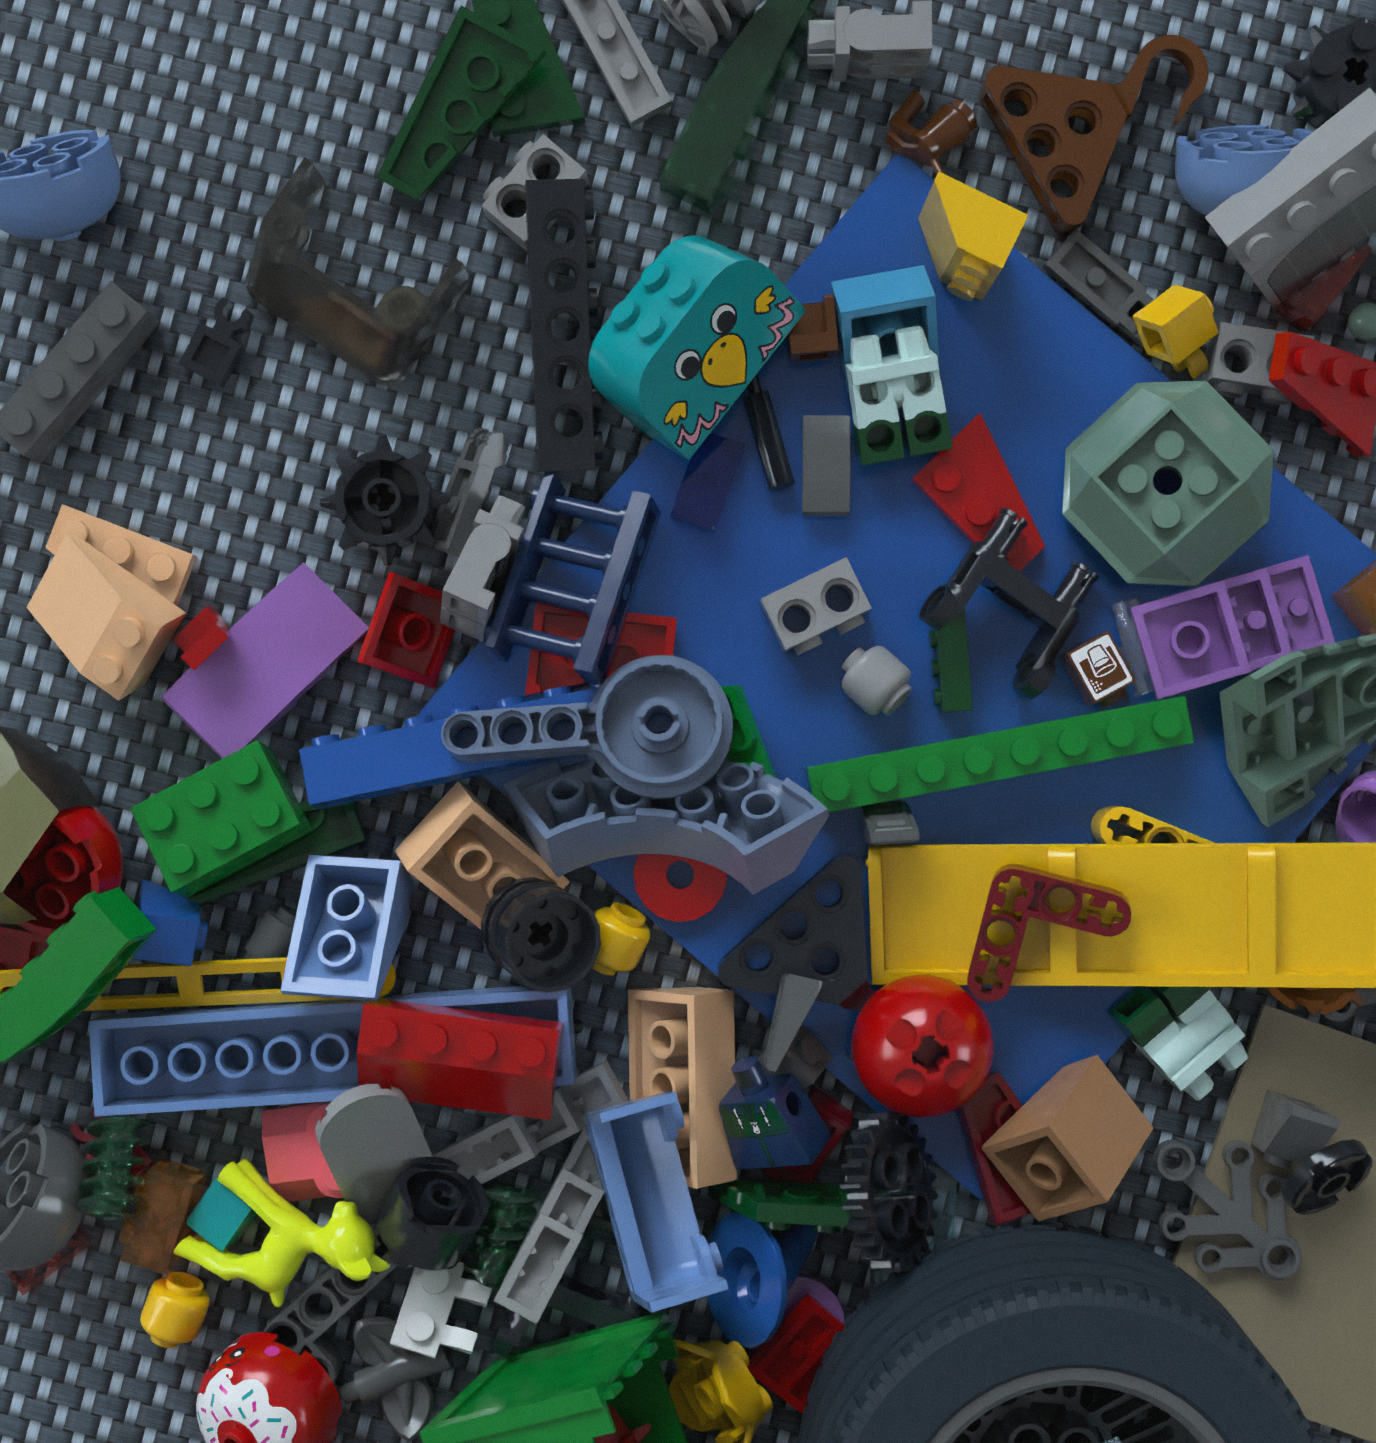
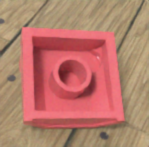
(293, 1154)

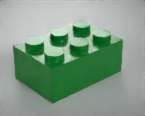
(221, 819)

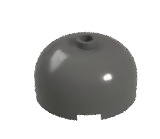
(41, 1196)

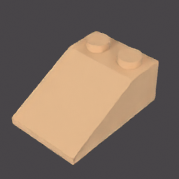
(103, 617)
(469, 854)

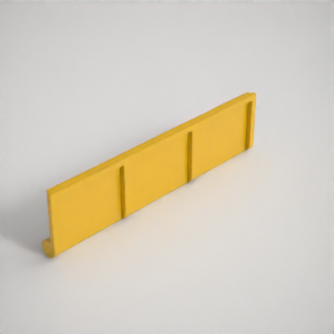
(1196, 914)

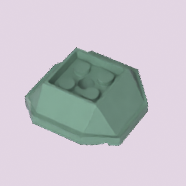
(1178, 535)

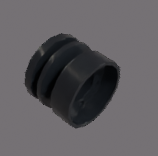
(564, 938)

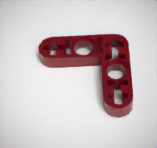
(1034, 905)

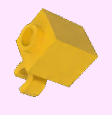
(1177, 327)

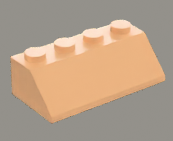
(687, 1046)

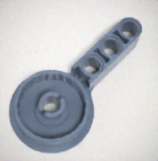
(615, 728)

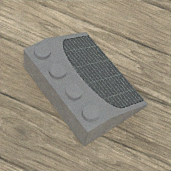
(1307, 206)

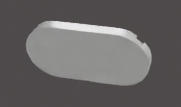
(368, 1143)

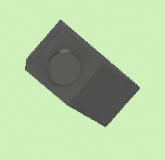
(1291, 1129)

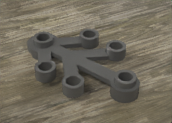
(1233, 1214)

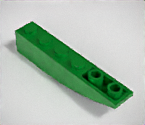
(72, 970)

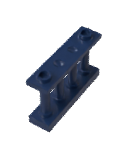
(604, 609)

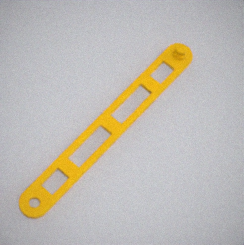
(192, 988)

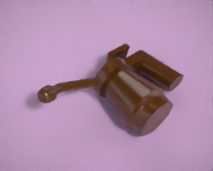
(945, 130)

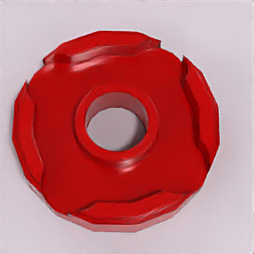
(674, 902)

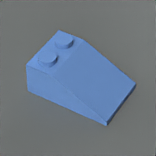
(347, 927)

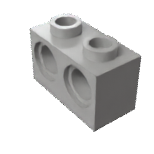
(512, 188)
(1255, 350)
(810, 596)

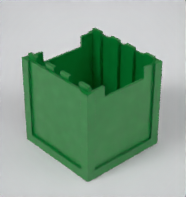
(565, 1388)

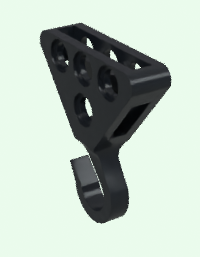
(831, 926)

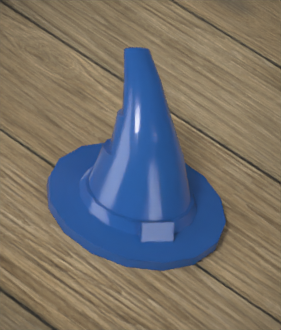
(757, 1275)

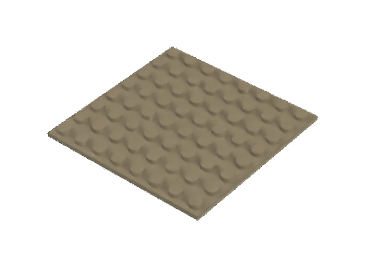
(1322, 1318)

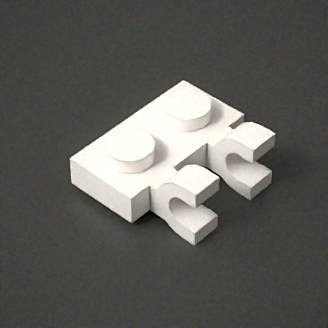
(427, 1307)

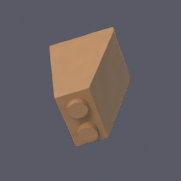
(1070, 1141)

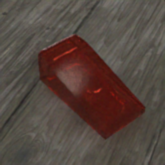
(1312, 301)

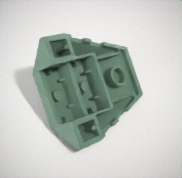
(1299, 722)

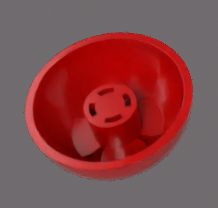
(918, 1020)

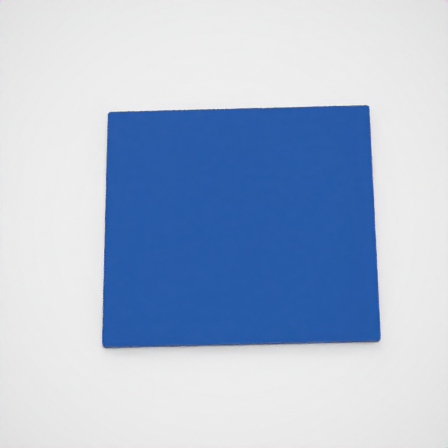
(1039, 379)

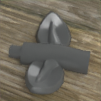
(394, 1376)

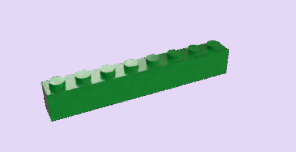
(1001, 754)

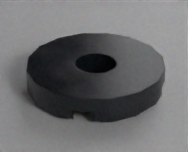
(1326, 1173)

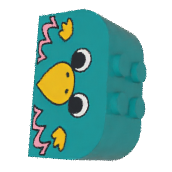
(690, 340)

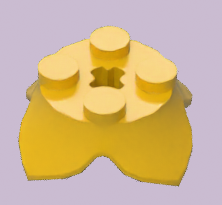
(718, 1390)

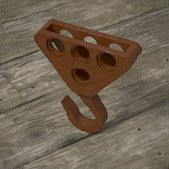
(1104, 107)

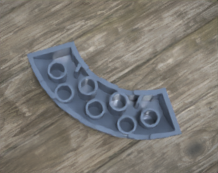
(734, 821)

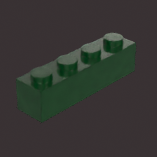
(951, 666)

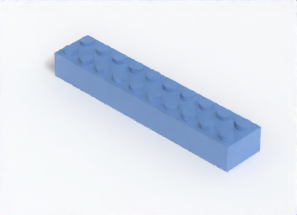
(268, 1049)

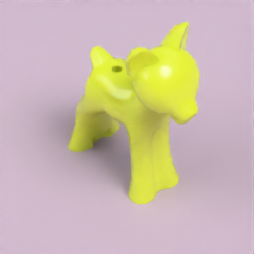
(342, 1243)

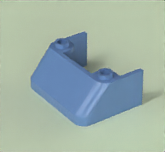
(651, 1203)

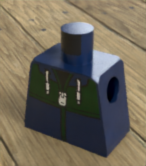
(770, 1119)

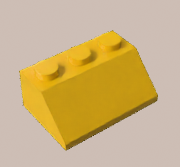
(968, 235)

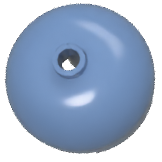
(1228, 161)
(61, 191)

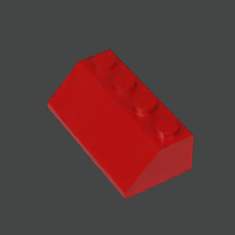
(460, 1057)

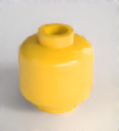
(622, 938)
(175, 1309)

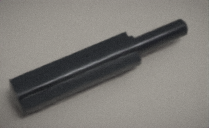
(768, 436)

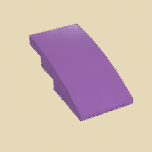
(1231, 626)
(266, 663)

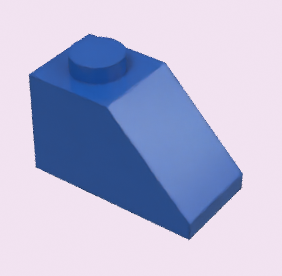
(176, 923)

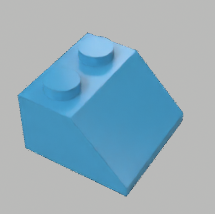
(881, 306)

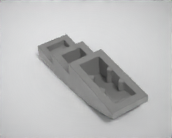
(517, 1139)
(553, 1234)

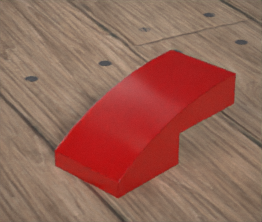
(202, 636)

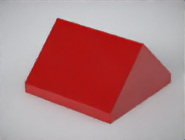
(407, 632)

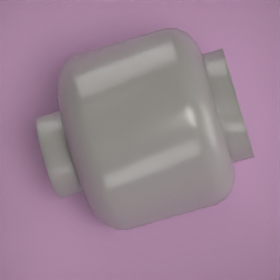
(876, 680)

